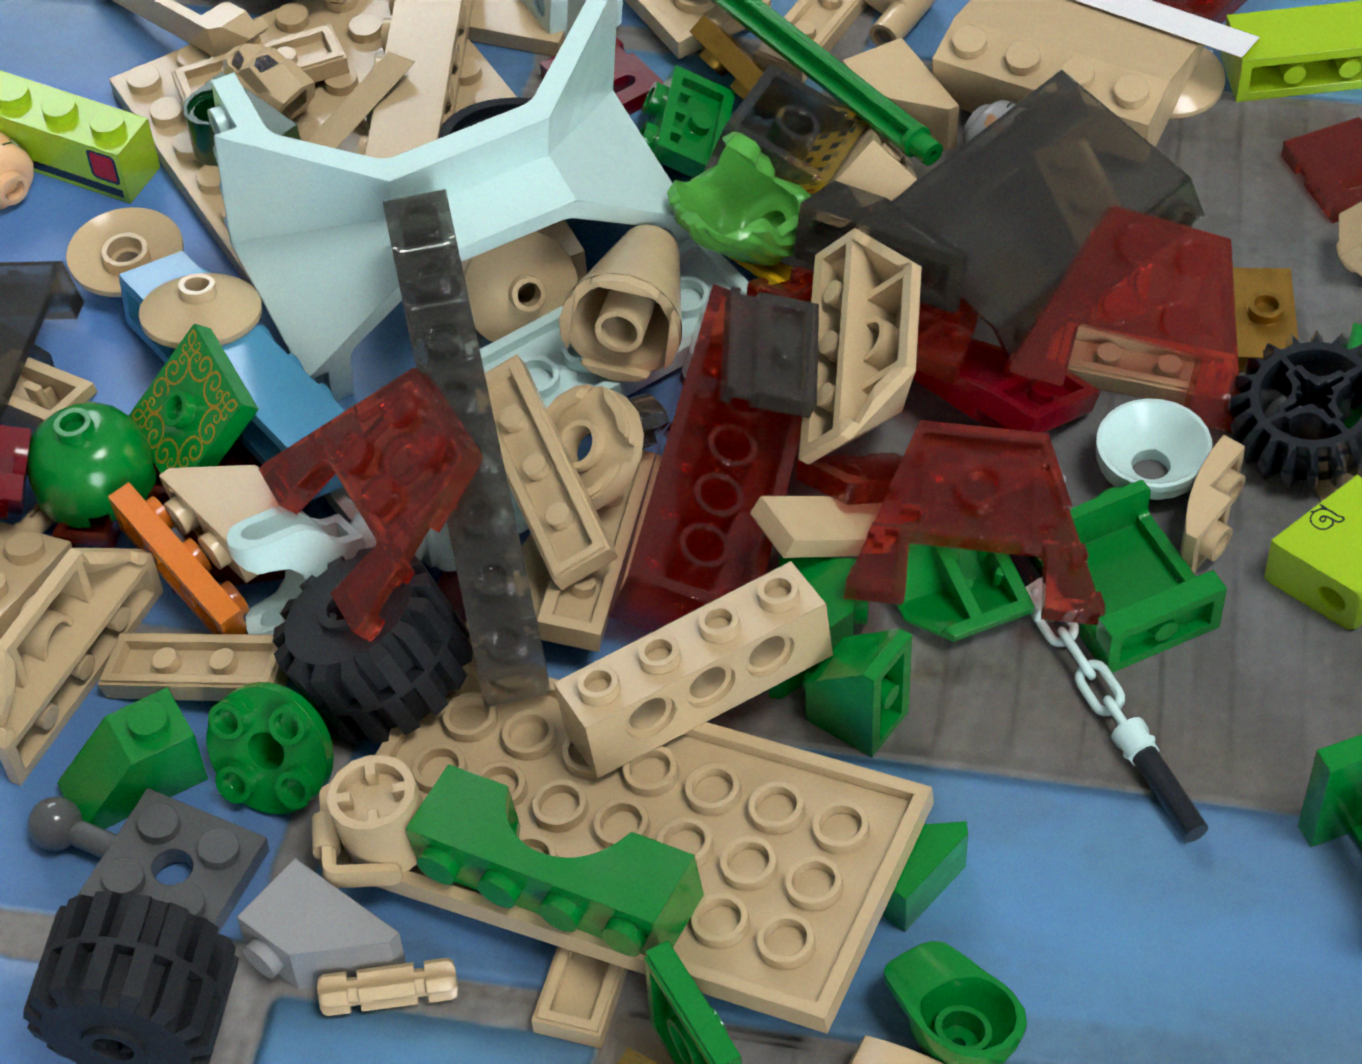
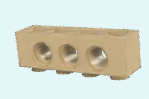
(694, 669)

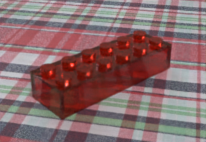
(708, 474)

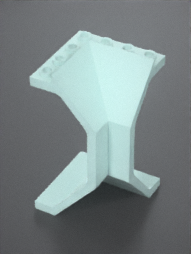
(315, 217)

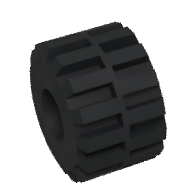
(377, 683)
(118, 963)

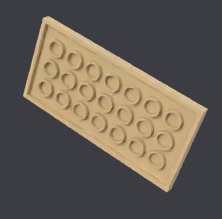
(784, 841)

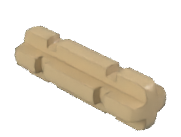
(387, 986)

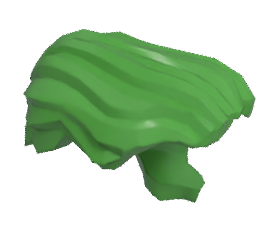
(740, 205)

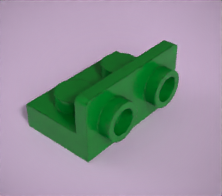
(685, 120)

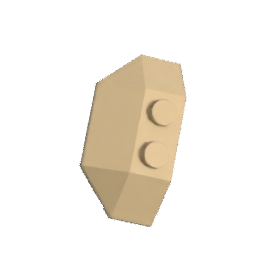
(864, 340)
(63, 644)

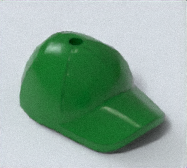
(955, 1005)

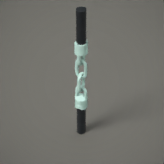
(1131, 734)

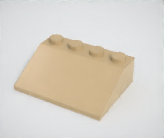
(1017, 45)

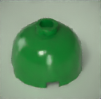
(83, 458)

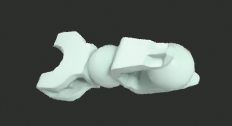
(305, 547)

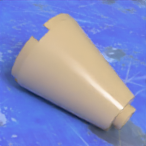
(628, 308)

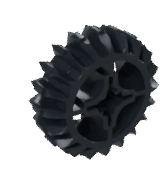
(1309, 430)

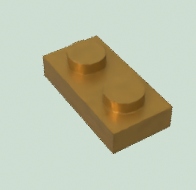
(726, 55)

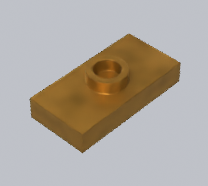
(1263, 310)

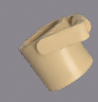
(367, 810)

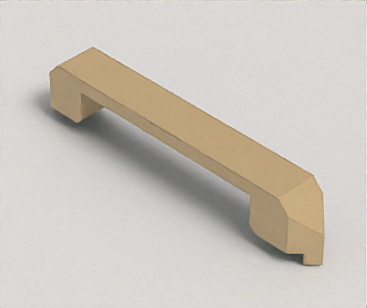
(212, 32)

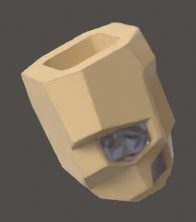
(271, 77)

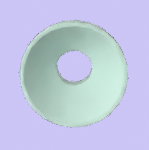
(1155, 432)

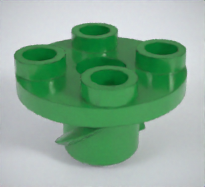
(269, 748)

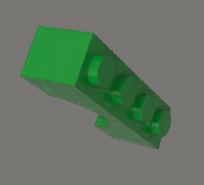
(624, 894)

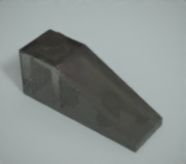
(842, 208)

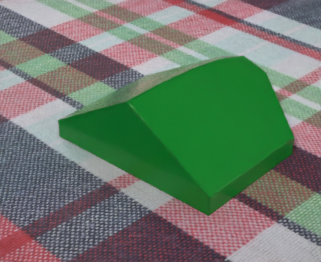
(961, 591)

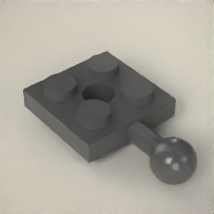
(153, 836)

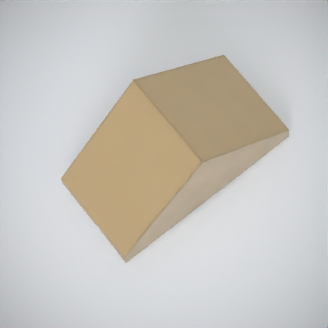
(42, 392)

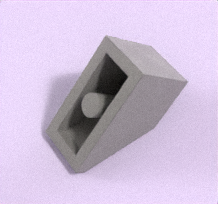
(311, 929)

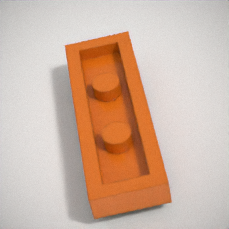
(179, 563)

